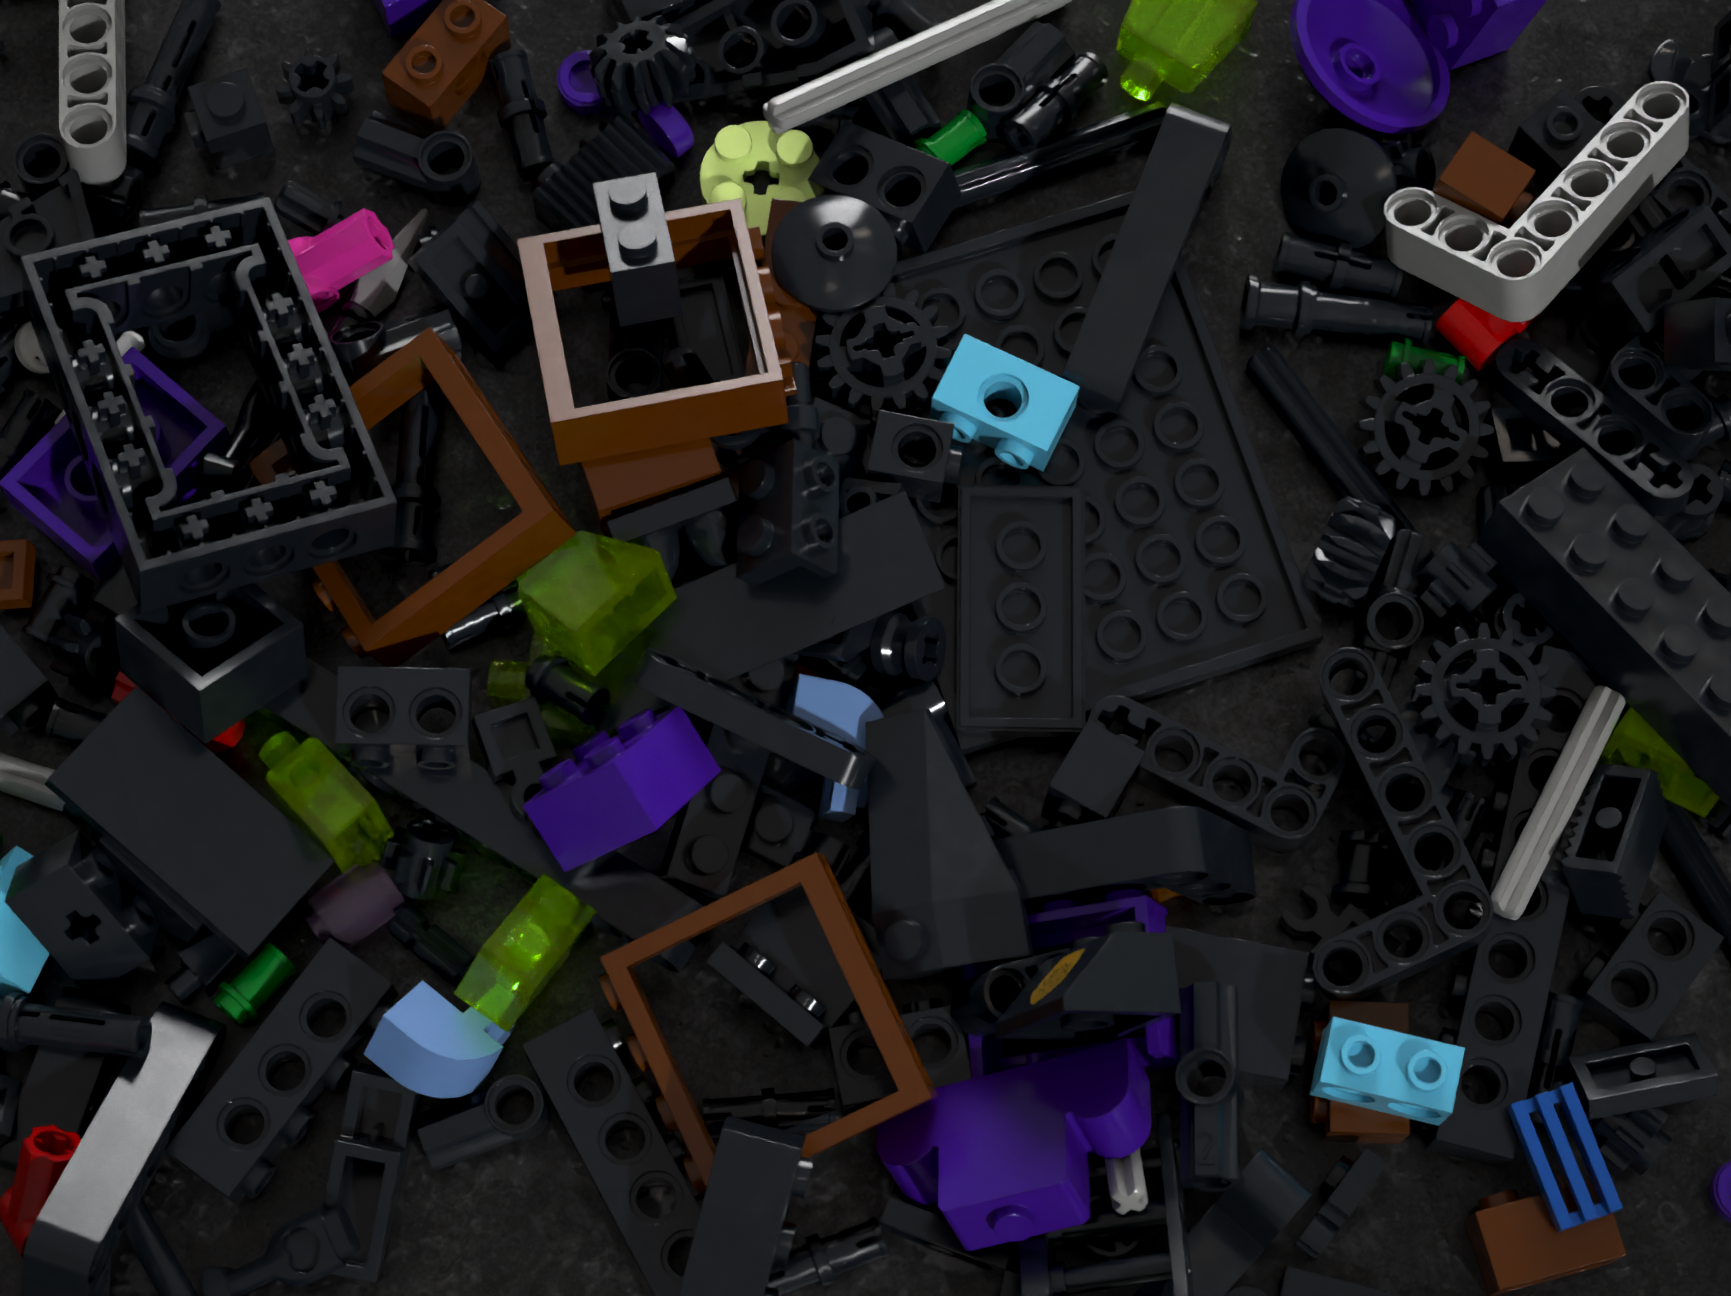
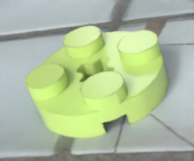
(755, 147)

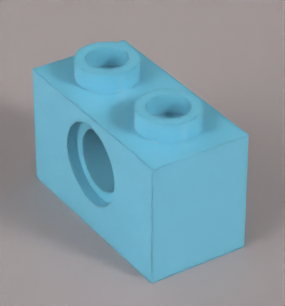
(987, 373)

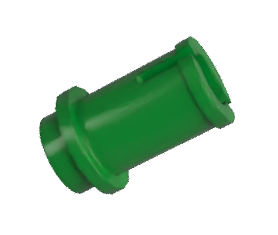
(954, 138)
(1406, 352)
(254, 985)

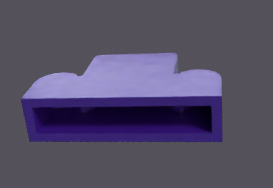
(1016, 1144)

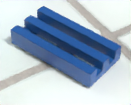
(1587, 1146)

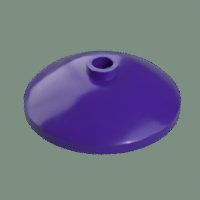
(1371, 62)

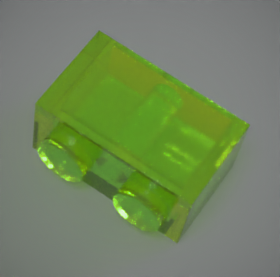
(524, 952)

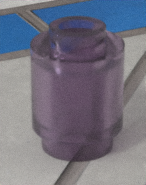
(353, 905)

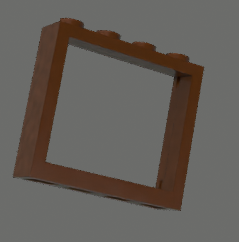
(674, 416)
(482, 570)
(860, 971)

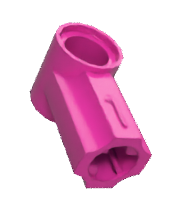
(341, 255)

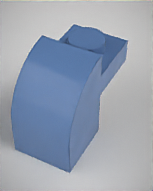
(843, 712)
(435, 1045)

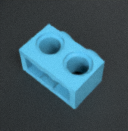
(1387, 1071)

